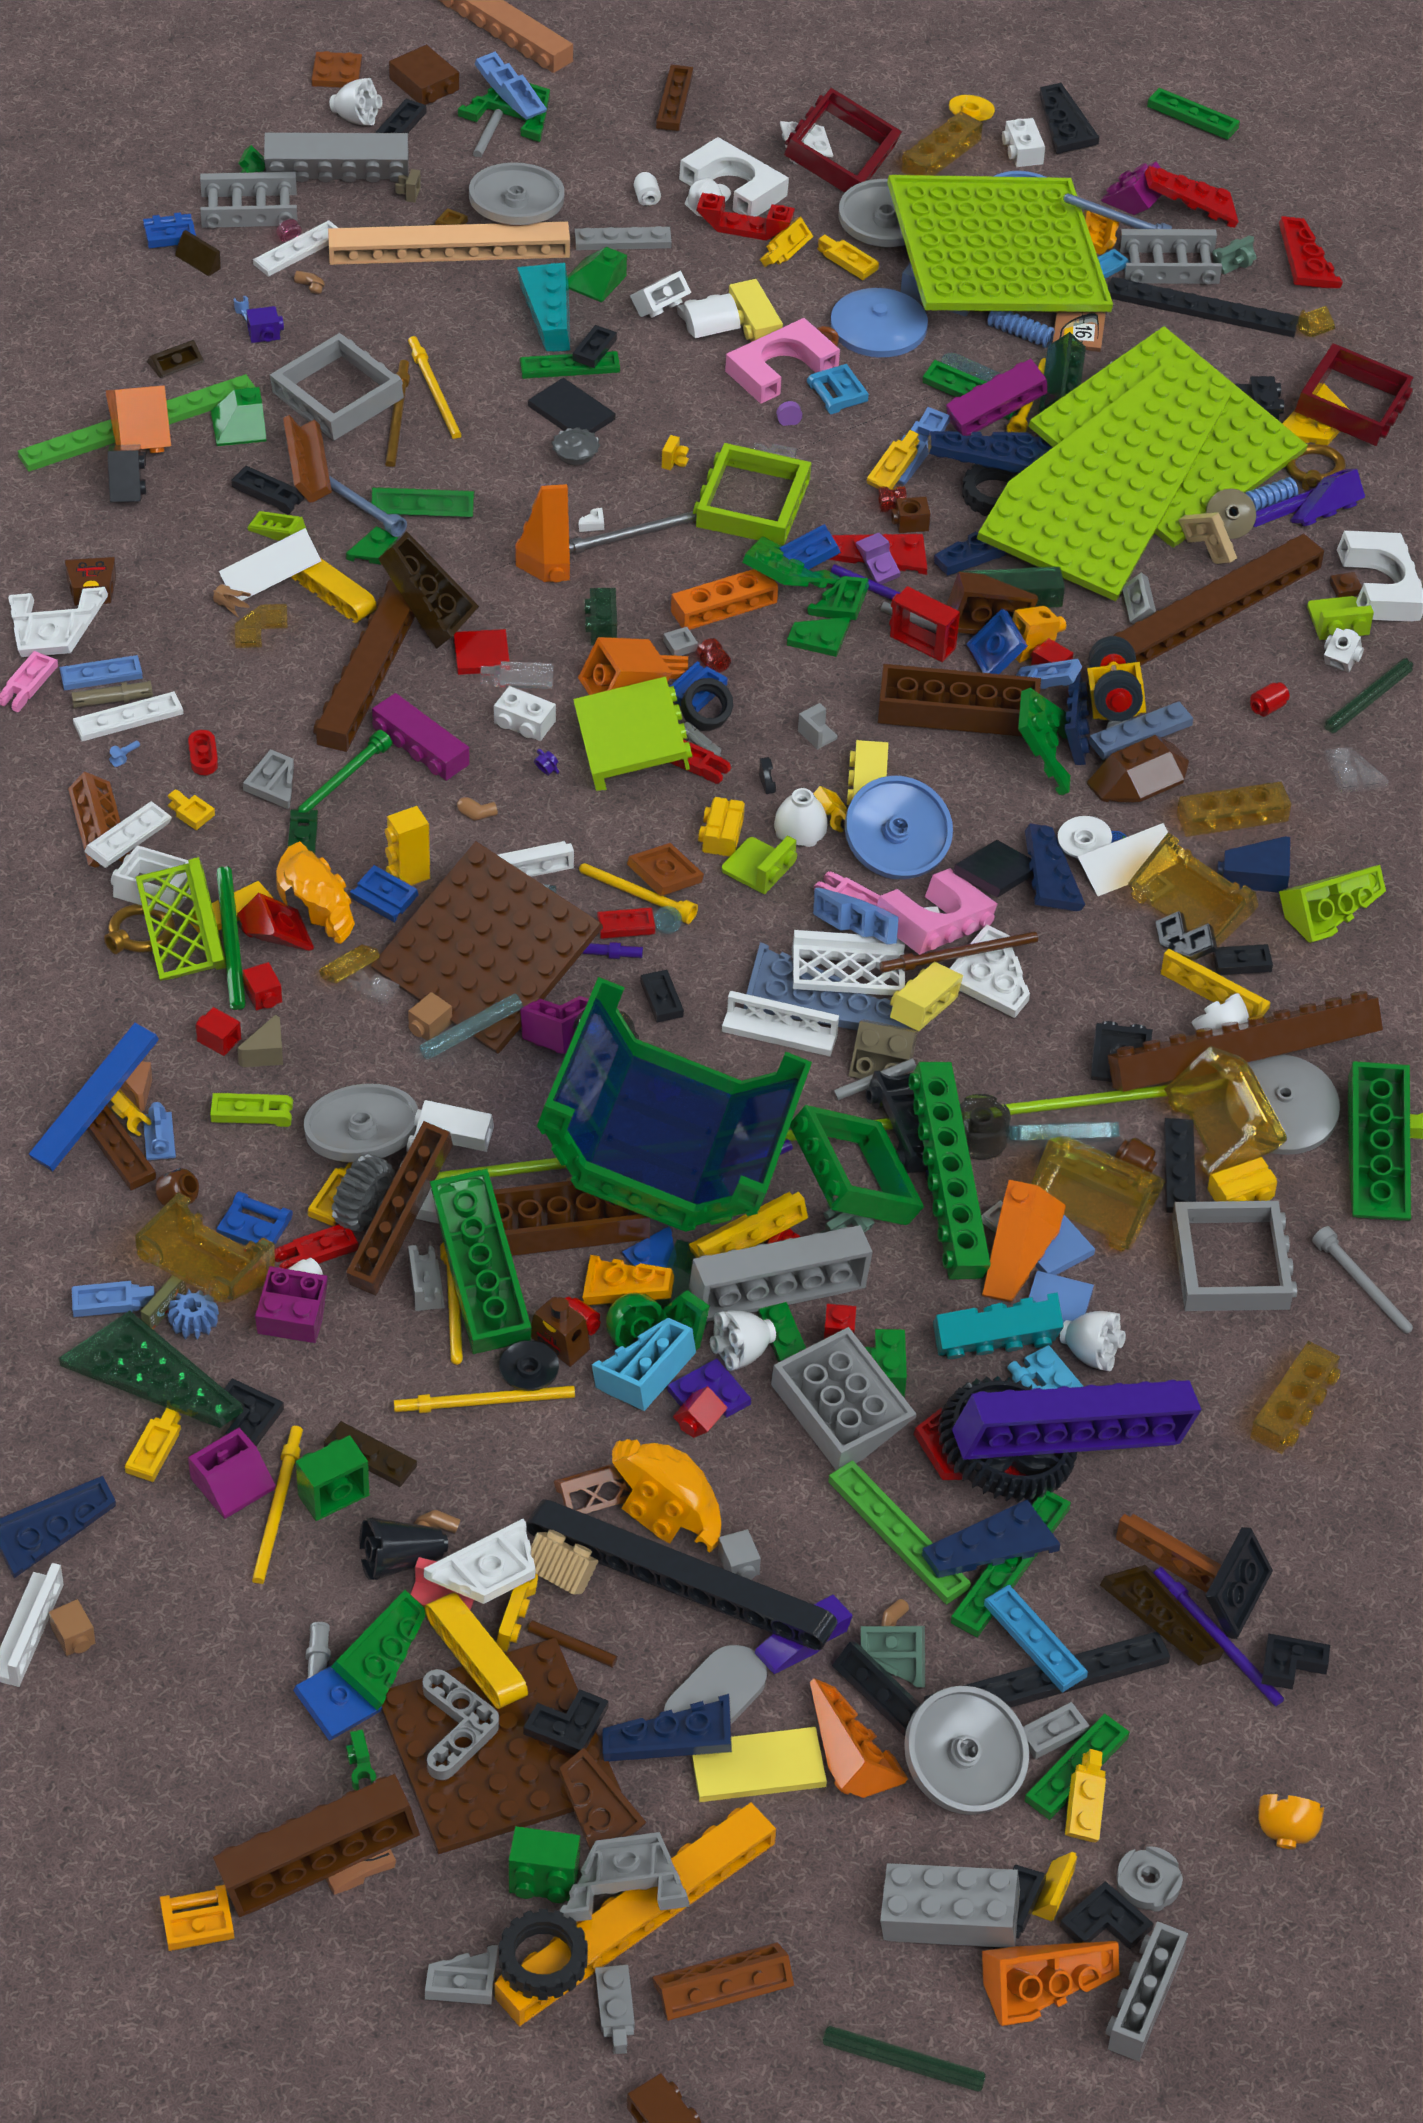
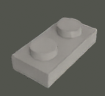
(1138, 598)
(1055, 1730)

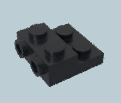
(1266, 393)
(1108, 1039)

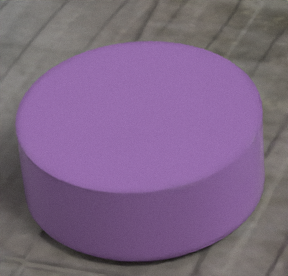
(789, 413)

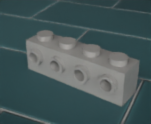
(1147, 1991)

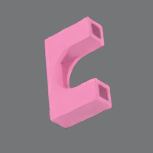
(796, 340)
(926, 930)

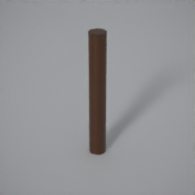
(573, 1644)

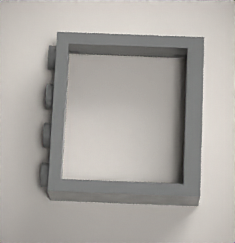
(354, 414)
(1232, 1298)

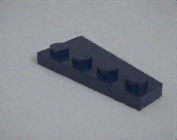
(966, 555)
(1077, 724)
(1052, 874)
(45, 1526)
(993, 1540)
(683, 1733)

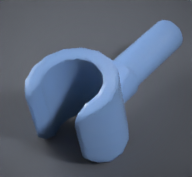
(241, 307)
(119, 755)

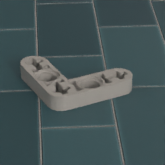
(467, 1726)

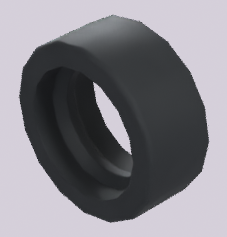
(720, 691)

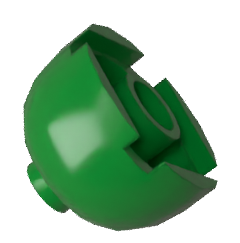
(632, 1316)

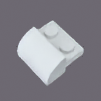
(710, 315)

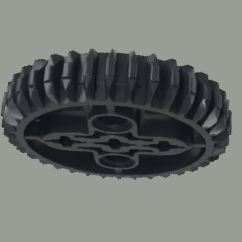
(1044, 1470)

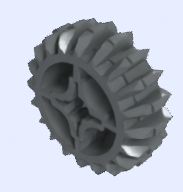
(362, 1192)

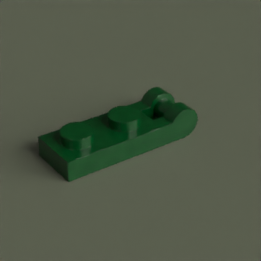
(305, 834)

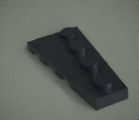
(1065, 120)

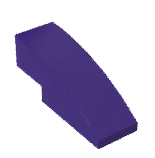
(782, 1653)

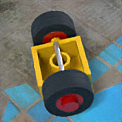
(1115, 680)

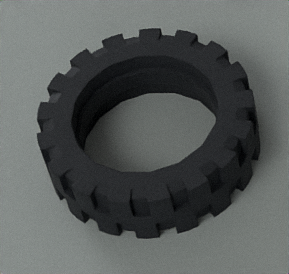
(972, 496)
(543, 1984)

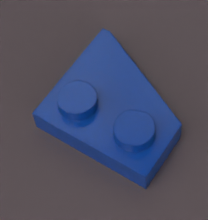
(651, 1250)

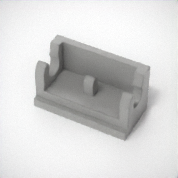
(425, 1279)

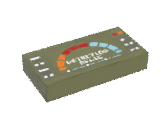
(158, 1306)

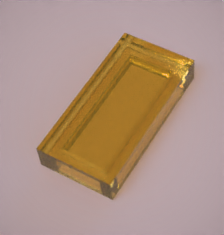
(349, 963)

